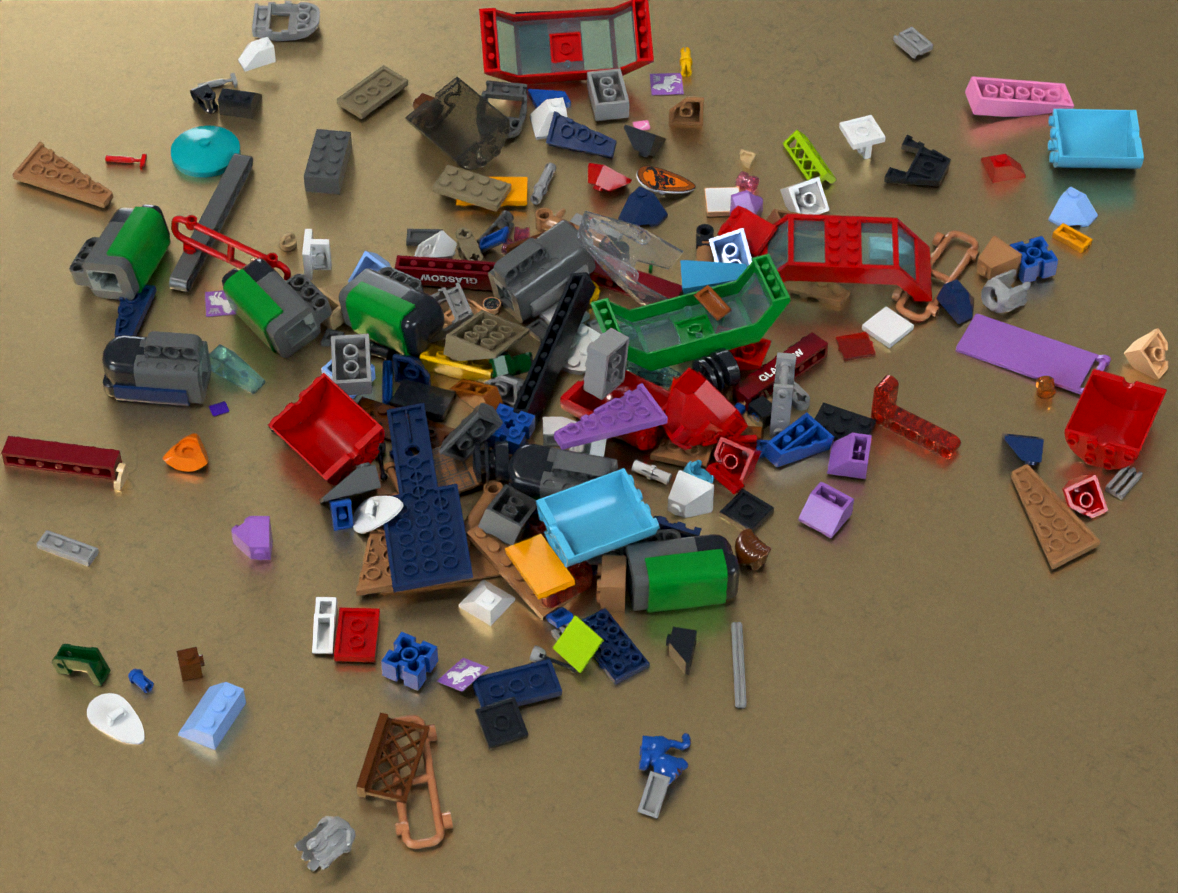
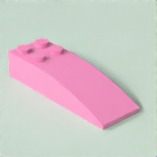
(1016, 97)

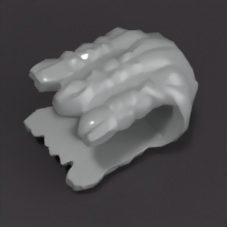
(1007, 297)
(326, 842)

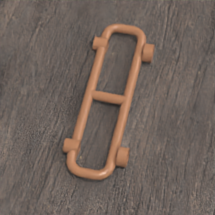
(940, 242)
(442, 820)

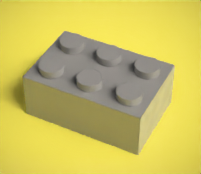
(608, 94)
(352, 363)
(606, 363)

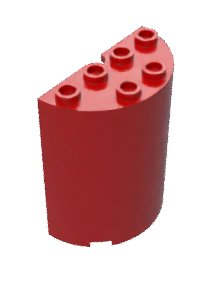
(580, 402)
(1112, 420)
(329, 430)

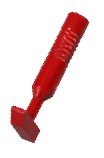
(127, 159)

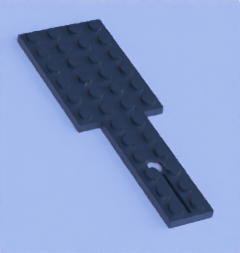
(429, 533)

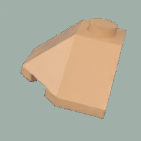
(1149, 354)

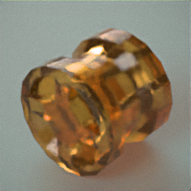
(1045, 387)

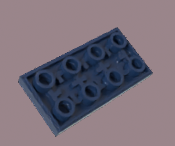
(617, 653)

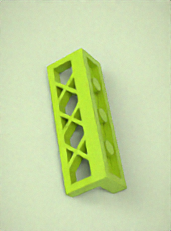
(814, 157)

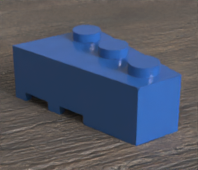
(798, 441)

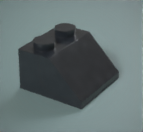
(238, 103)

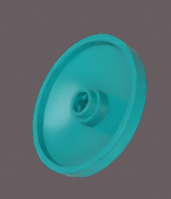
(204, 151)

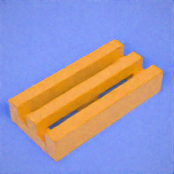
(1071, 239)

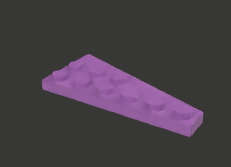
(617, 417)

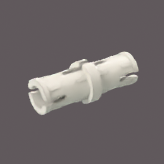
(651, 472)

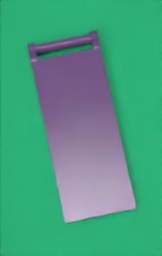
(1028, 353)

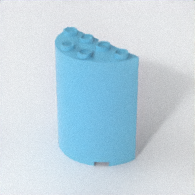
(1095, 139)
(595, 517)

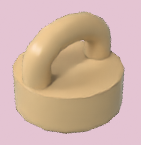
(288, 241)

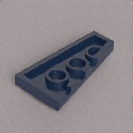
(132, 312)

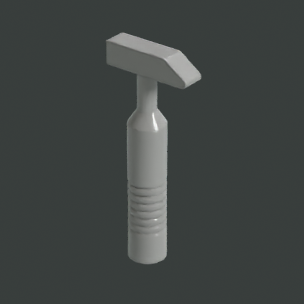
(220, 82)

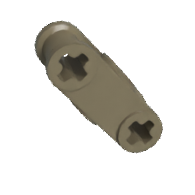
(467, 246)

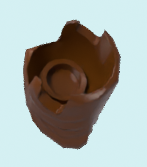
(751, 550)

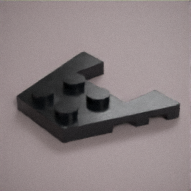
(926, 168)

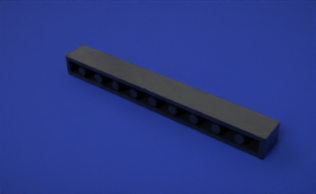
(555, 345)

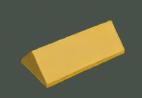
(472, 370)

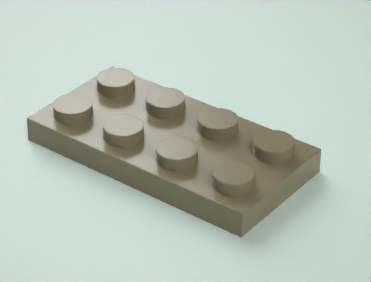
(372, 92)
(472, 187)

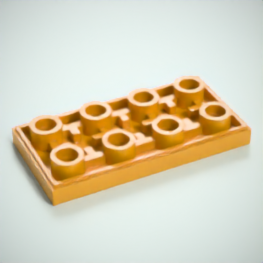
(516, 196)
(540, 566)

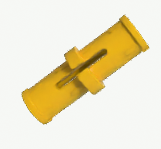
(685, 62)

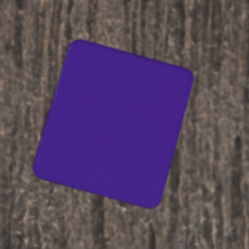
(219, 408)

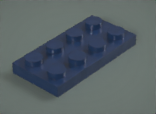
(525, 683)

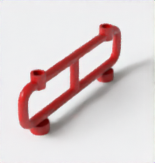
(190, 245)

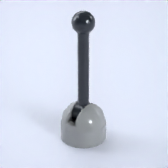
(382, 446)
(539, 654)

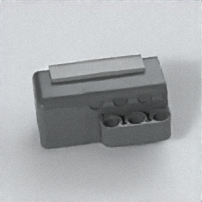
(538, 271)

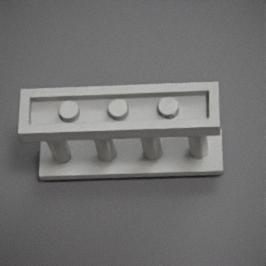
(782, 393)

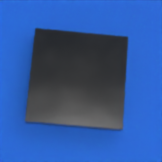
(746, 511)
(501, 722)

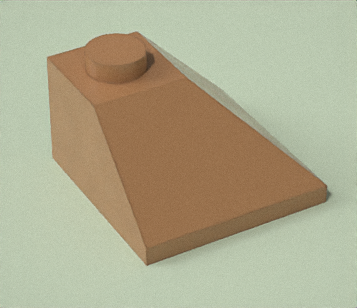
(998, 259)

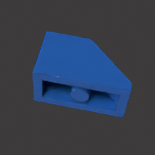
(341, 513)

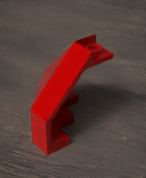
(700, 413)

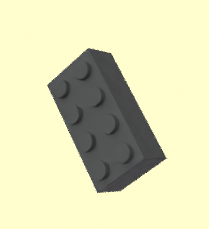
(328, 161)

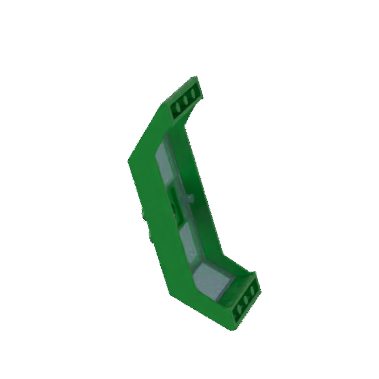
(683, 328)

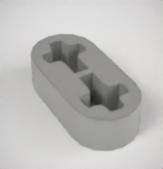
(799, 393)

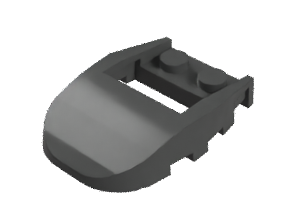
(513, 92)

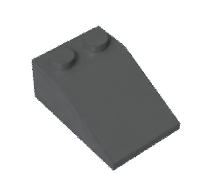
(358, 481)

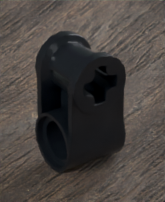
(204, 98)

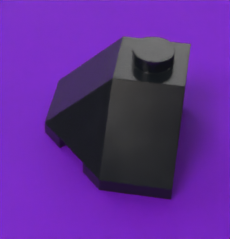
(643, 141)

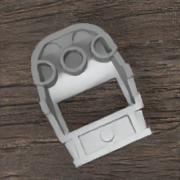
(302, 20)
(458, 305)

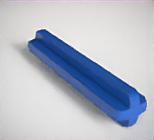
(387, 382)

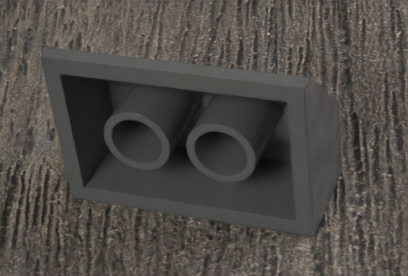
(474, 428)

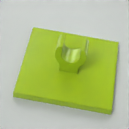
(578, 644)

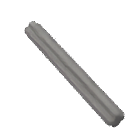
(738, 665)

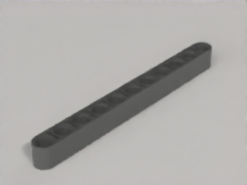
(213, 218)

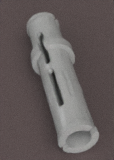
(541, 187)

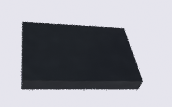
(436, 399)

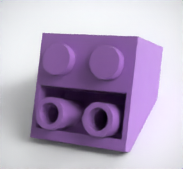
(850, 456)
(826, 509)

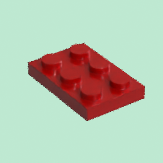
(357, 634)

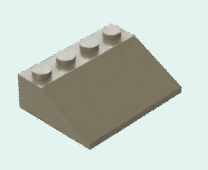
(483, 337)

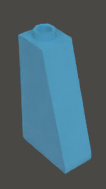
(702, 273)

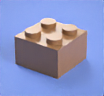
(612, 583)

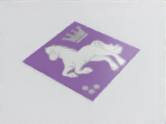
(666, 84)
(217, 304)
(462, 674)

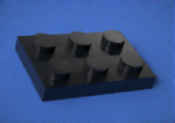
(843, 422)

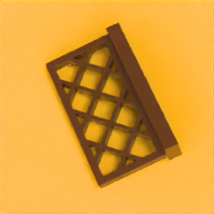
(374, 759)

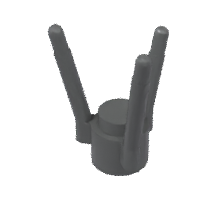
(505, 219)

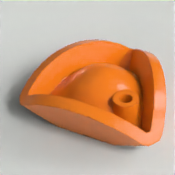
(187, 454)

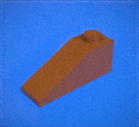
(475, 392)

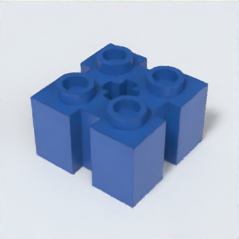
(1035, 259)
(515, 428)
(409, 661)

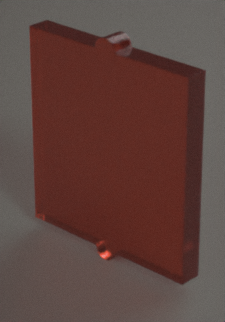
(855, 346)

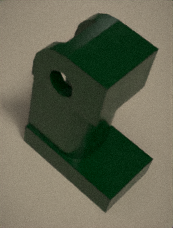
(511, 365)
(81, 659)

